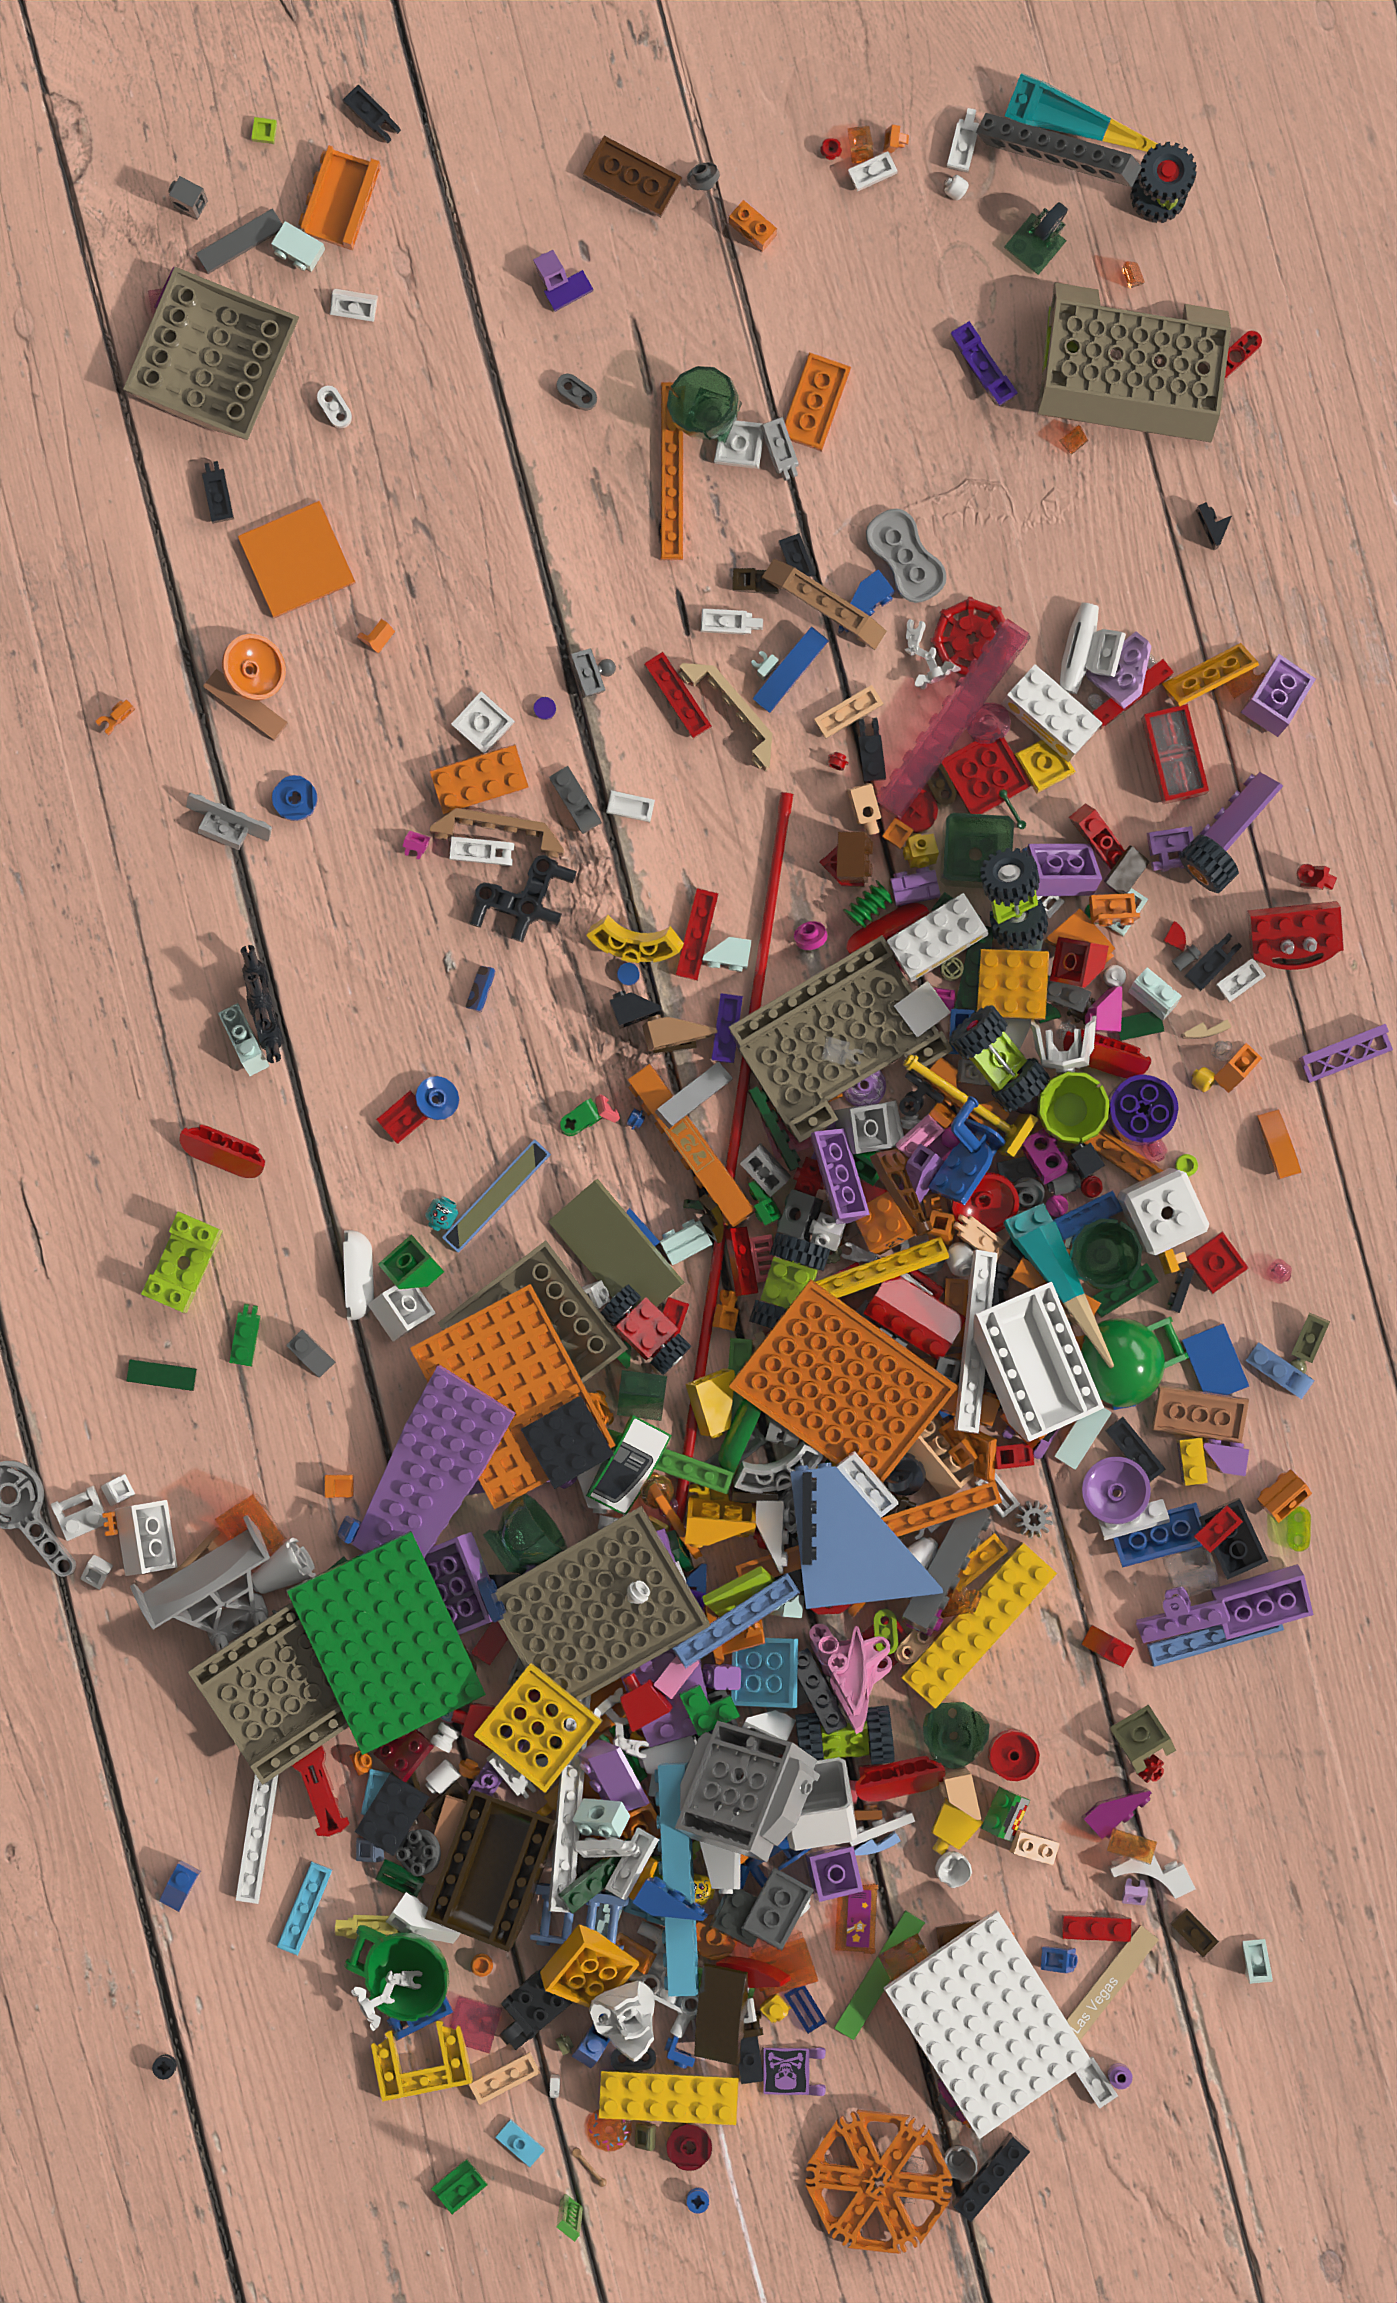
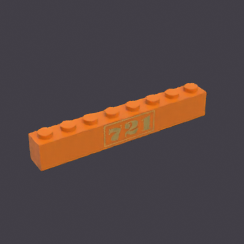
(694, 1149)

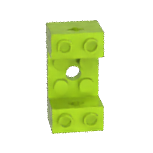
(175, 1285)

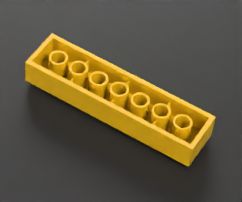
(973, 1634)

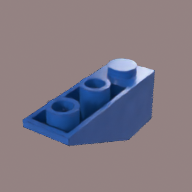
(871, 593)
(663, 1902)
(591, 2047)

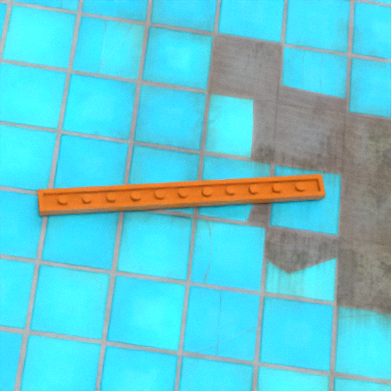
(902, 1522)

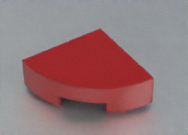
(1176, 936)

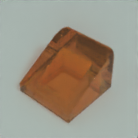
(1132, 274)

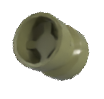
(951, 969)

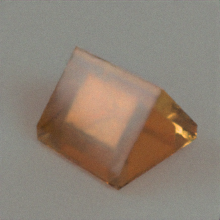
(1074, 439)

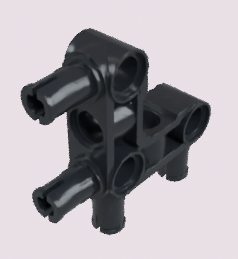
(533, 893)
(261, 1005)

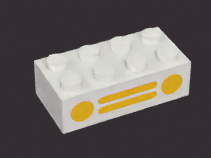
(1051, 713)
(937, 937)

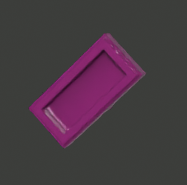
(944, 1143)

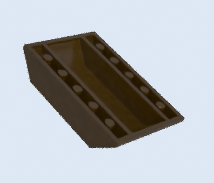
(492, 1870)

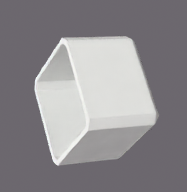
(1143, 1208)
(828, 1810)

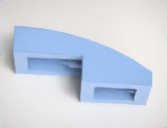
(870, 1847)

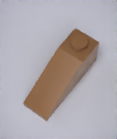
(671, 1031)

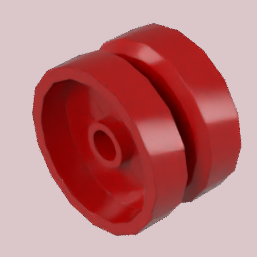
(1003, 1745)

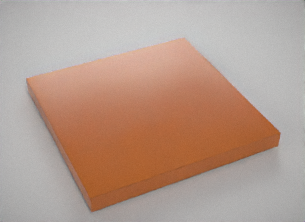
(296, 559)

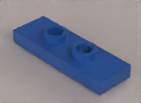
(1103, 1206)

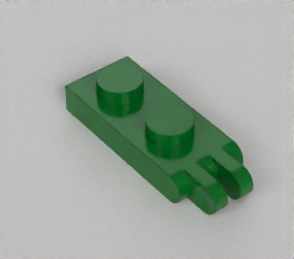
(245, 1337)

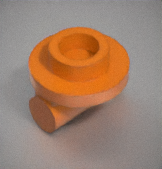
(361, 1762)

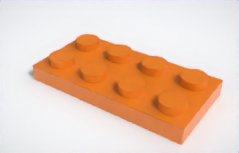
(479, 778)

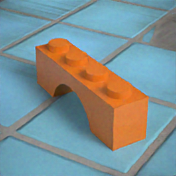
(949, 1073)

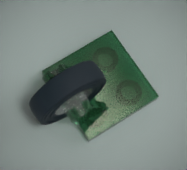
(1039, 238)

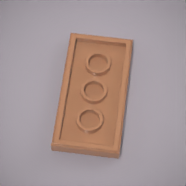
(1200, 1414)

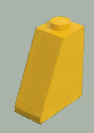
(712, 1402)

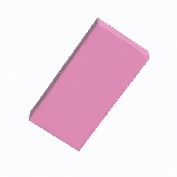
(923, 1133)
(674, 1677)

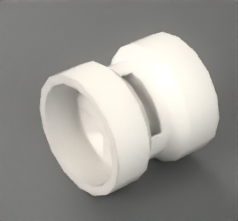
(445, 1737)

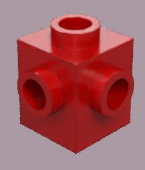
(809, 1177)

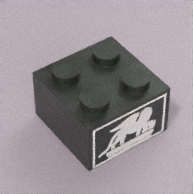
(732, 1915)

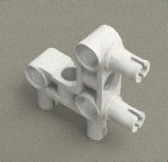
(658, 1972)

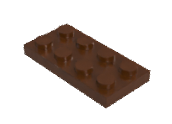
(632, 176)

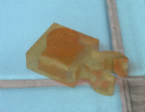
(1242, 683)

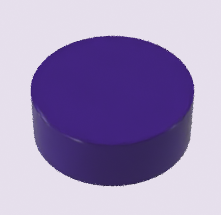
(545, 708)

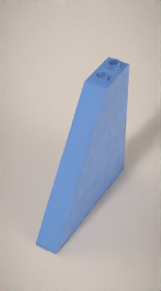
(855, 1548)

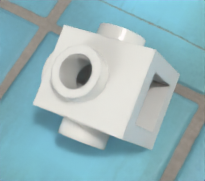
(826, 1232)

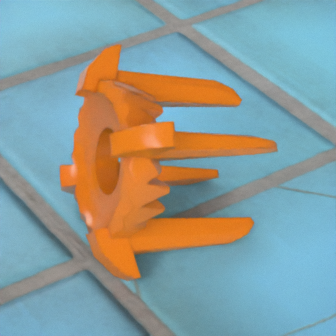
(602, 1406)

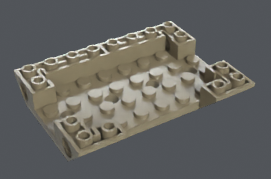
(1134, 390)

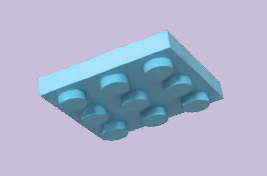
(768, 1674)

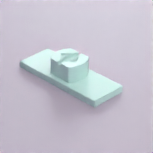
(1081, 1437)

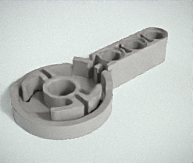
(26, 1513)

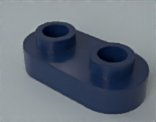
(494, 1607)

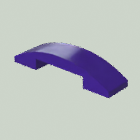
(982, 364)

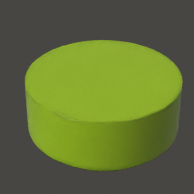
(1187, 1163)

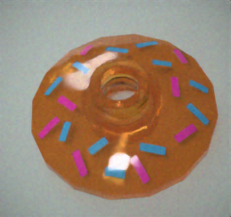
(603, 2140)

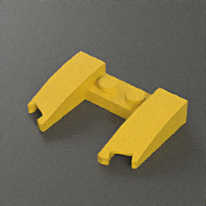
(395, 2084)

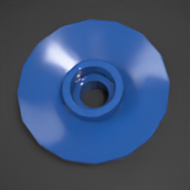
(445, 1093)

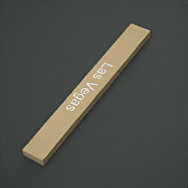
(1111, 1981)

